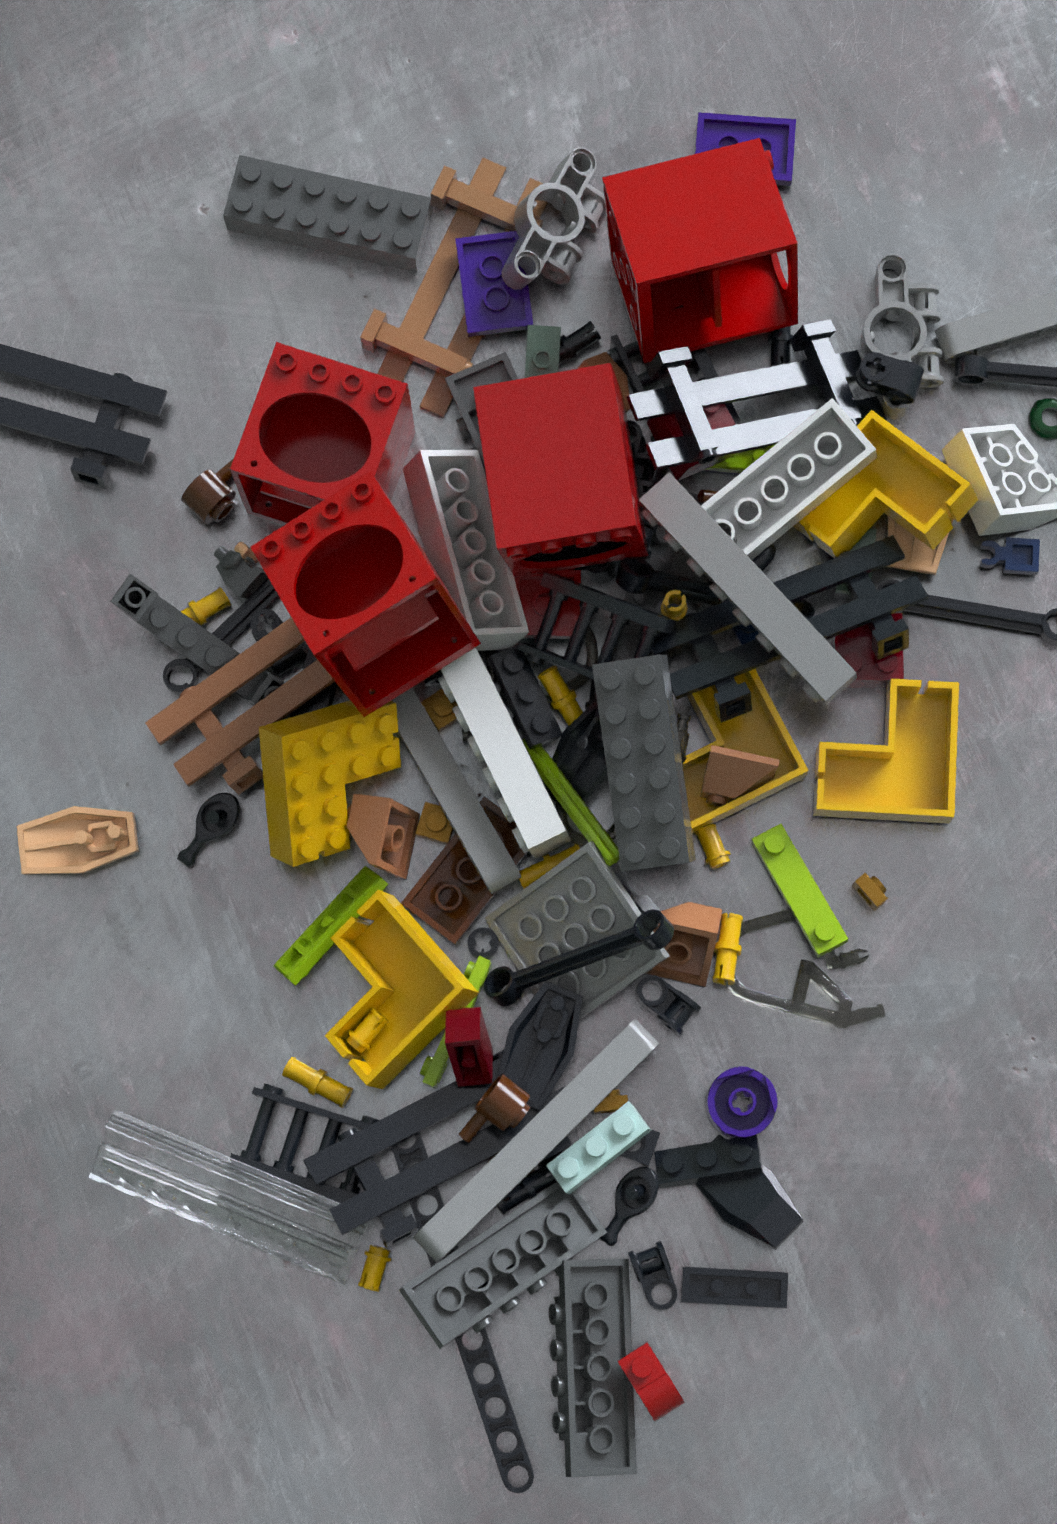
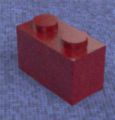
(469, 1046)

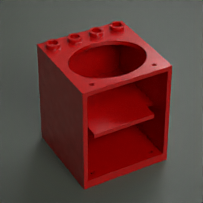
(703, 239)
(318, 432)
(560, 468)
(365, 595)

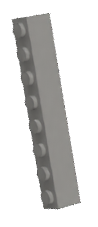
(748, 589)

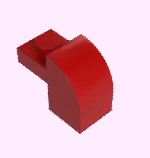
(651, 1382)

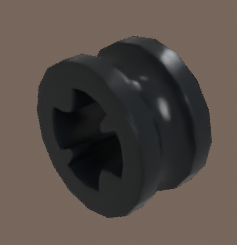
(472, 943)

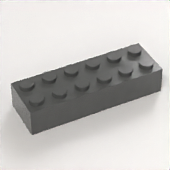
(328, 213)
(644, 762)

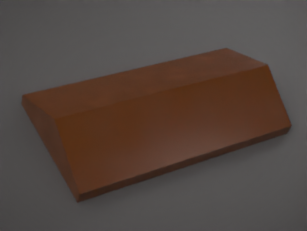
(451, 889)

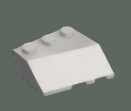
(1006, 478)

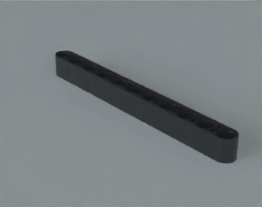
(472, 1358)

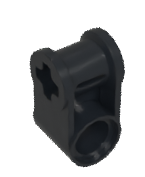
(893, 377)
(290, 659)
(667, 1004)
(654, 1274)

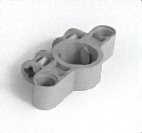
(537, 249)
(915, 306)

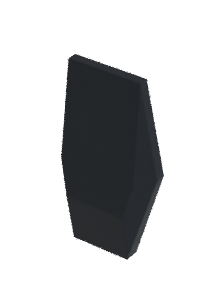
(582, 753)
(542, 1042)
(753, 1205)

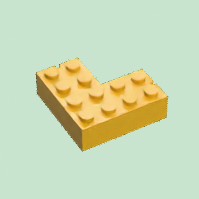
(901, 483)
(755, 733)
(307, 771)
(909, 774)
(409, 984)

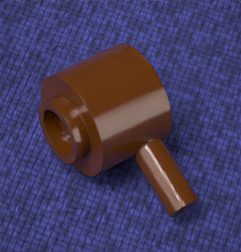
(210, 495)
(501, 1105)

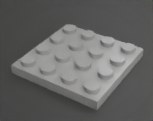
(569, 909)

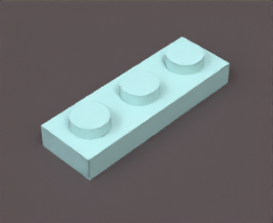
(598, 1147)

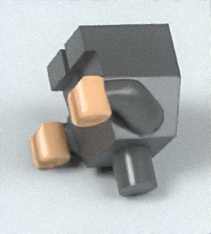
(238, 571)

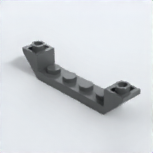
(185, 635)

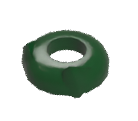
(1036, 424)

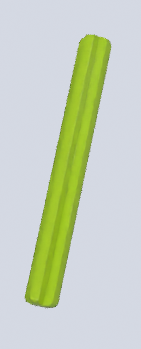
(573, 804)

